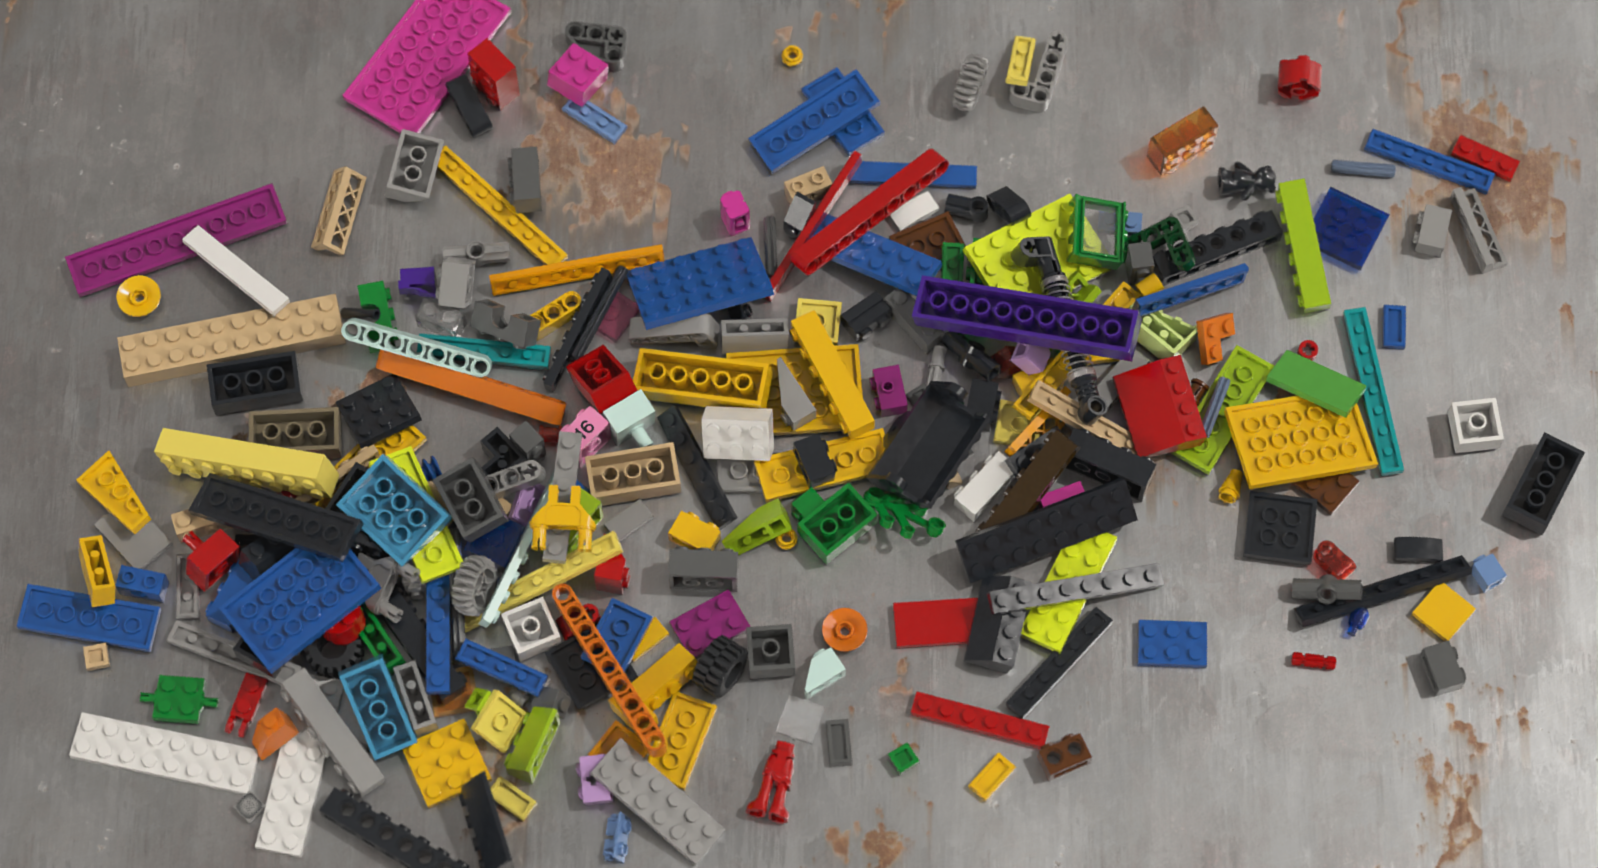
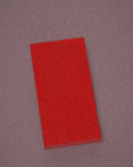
(933, 622)

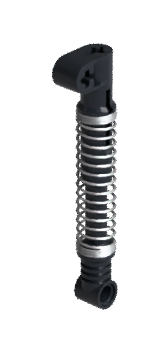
(1055, 284)

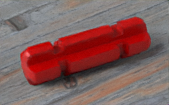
(1313, 660)

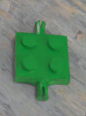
(179, 699)

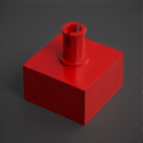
(210, 558)

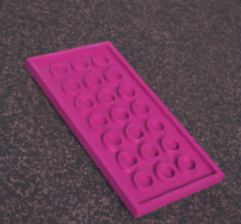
(424, 50)

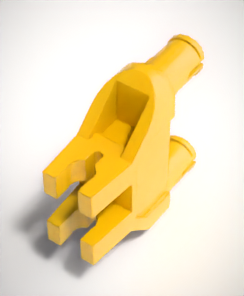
(563, 517)

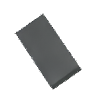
(838, 742)

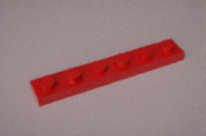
(979, 720)

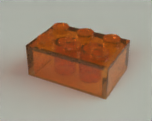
(1182, 141)

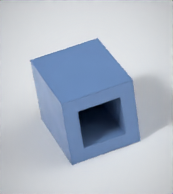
(1488, 572)

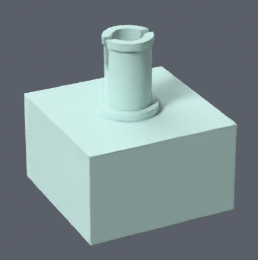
(630, 419)

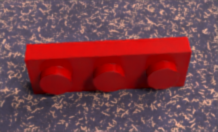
(1485, 158)

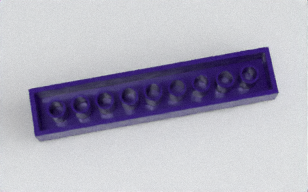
(1027, 318)

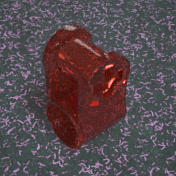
(1334, 562)

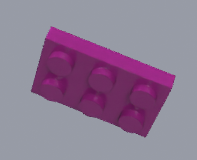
(708, 621)

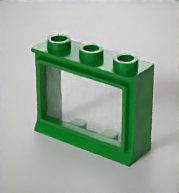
(1098, 232)

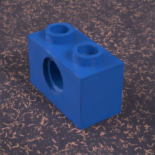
(142, 584)

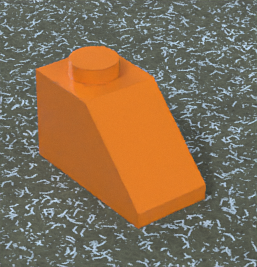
(273, 732)

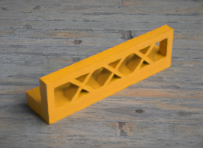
(1033, 427)

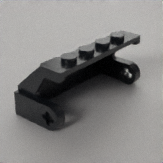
(928, 445)

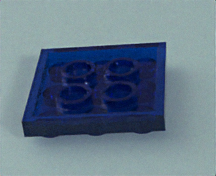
(1348, 227)

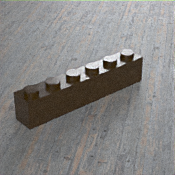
(1035, 480)

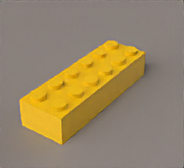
(702, 379)

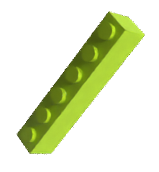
(1304, 246)

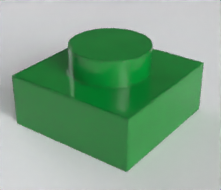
(903, 758)

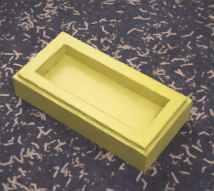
(512, 798)

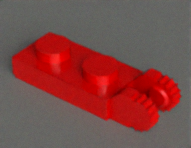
(246, 703)

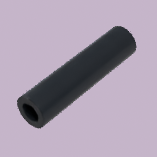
(360, 313)

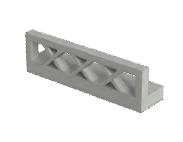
(1474, 232)

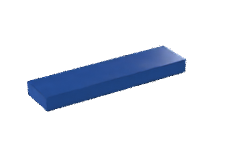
(501, 667)

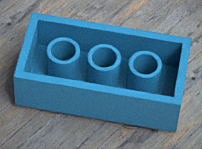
(378, 707)

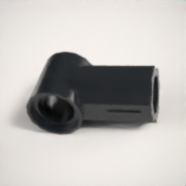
(965, 207)

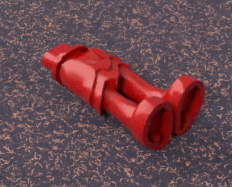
(779, 773)

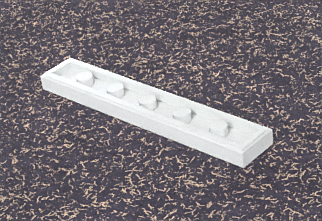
(236, 270)

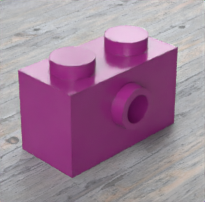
(889, 391)

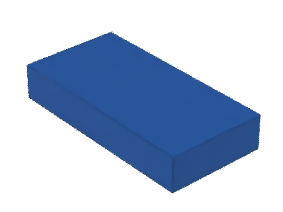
(1394, 327)

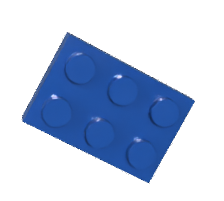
(622, 631)
(1172, 643)

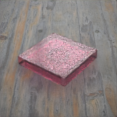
(618, 317)

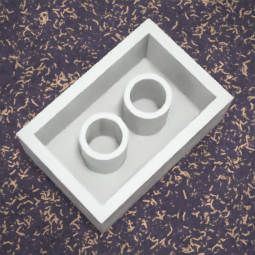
(737, 433)

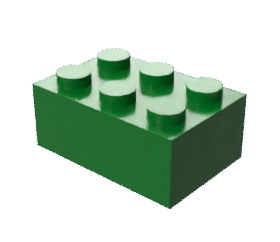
(837, 523)

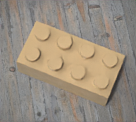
(633, 474)

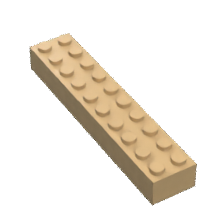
(249, 334)

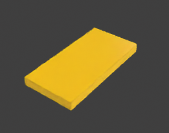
(684, 731)

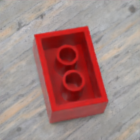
(493, 74)
(601, 378)

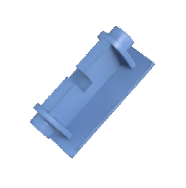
(619, 827)

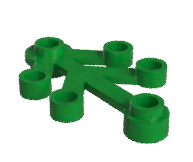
(878, 499)

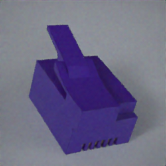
(418, 282)

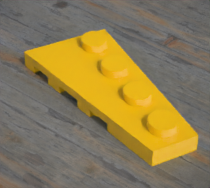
(113, 491)

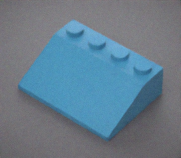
(394, 510)

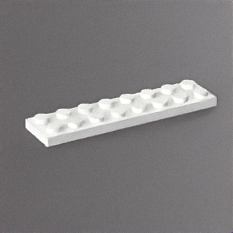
(164, 753)
(296, 784)

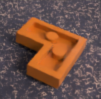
(1209, 334)

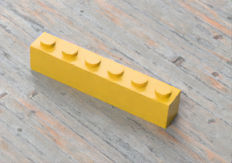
(832, 374)

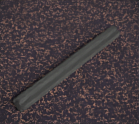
(457, 618)

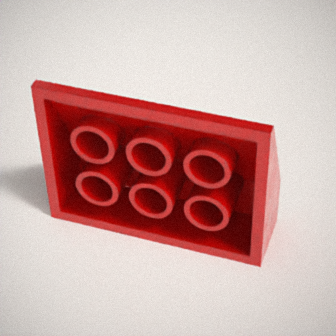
(1160, 407)

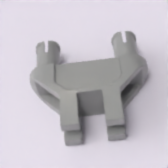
(386, 574)

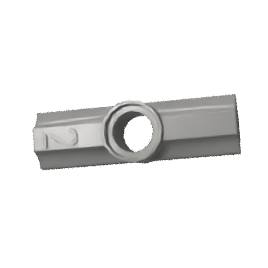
(490, 252)

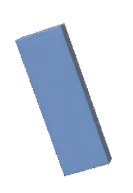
(596, 120)

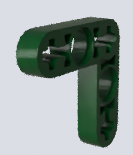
(1169, 237)

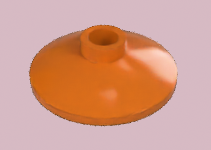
(844, 619)

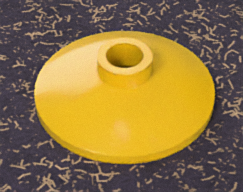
(138, 287)

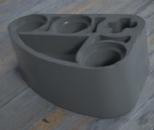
(602, 48)

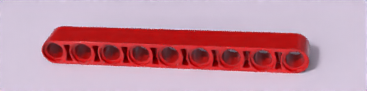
(869, 211)

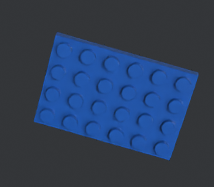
(699, 283)
(297, 603)

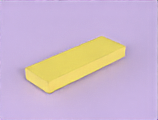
(1021, 60)

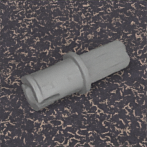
(937, 366)

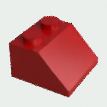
(612, 575)

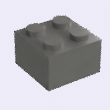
(770, 651)

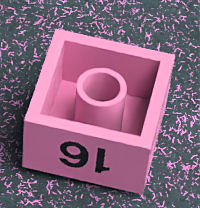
(594, 431)

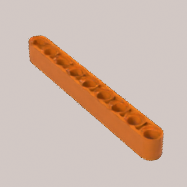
(477, 388)
(613, 679)

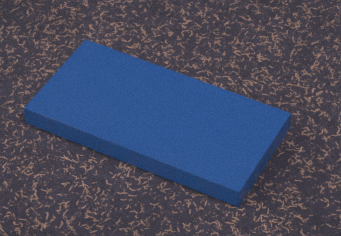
(858, 133)

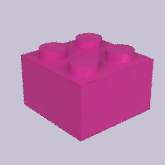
(577, 75)

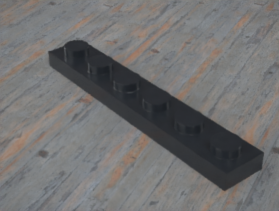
(562, 357)
(697, 467)
(1057, 664)

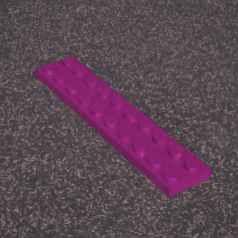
(163, 243)

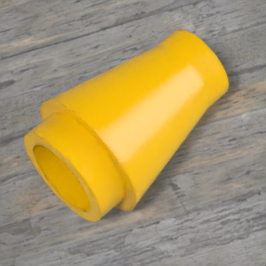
(1231, 487)

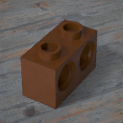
(1067, 761)

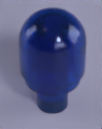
(1357, 620)

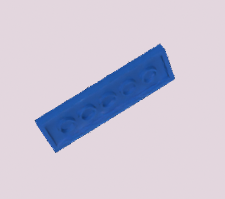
(814, 121)
(886, 260)
(73, 617)

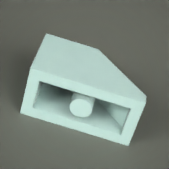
(823, 671)

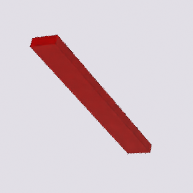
(816, 219)

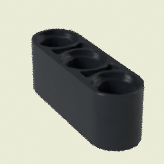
(469, 105)
(1008, 205)

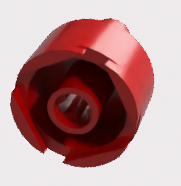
(1299, 78)
(347, 629)

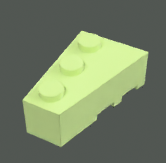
(1165, 334)

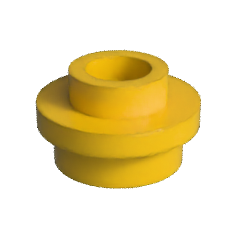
(792, 50)
(787, 545)

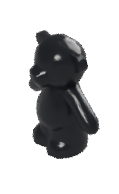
(1245, 180)

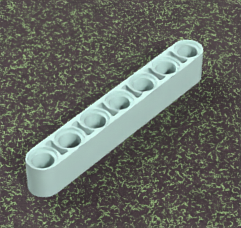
(406, 350)

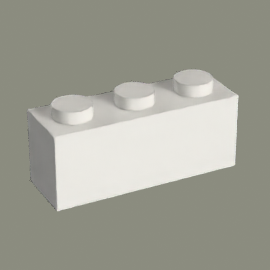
(984, 486)

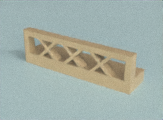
(331, 210)

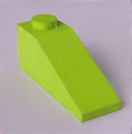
(759, 527)

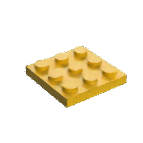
(445, 762)

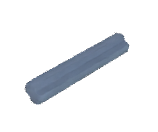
(1363, 168)
(1215, 404)

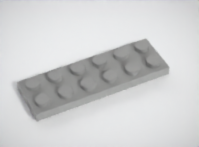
(657, 801)

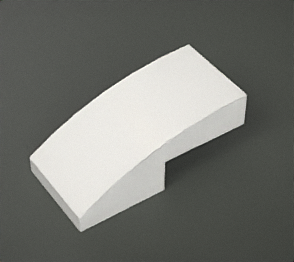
(915, 210)

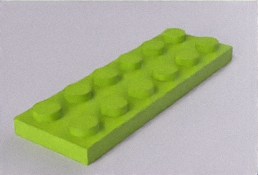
(1247, 379)

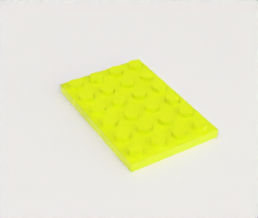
(992, 253)

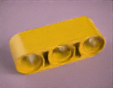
(559, 307)

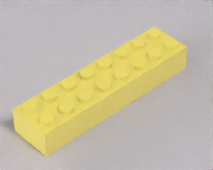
(247, 463)

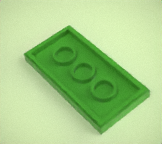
(1316, 383)

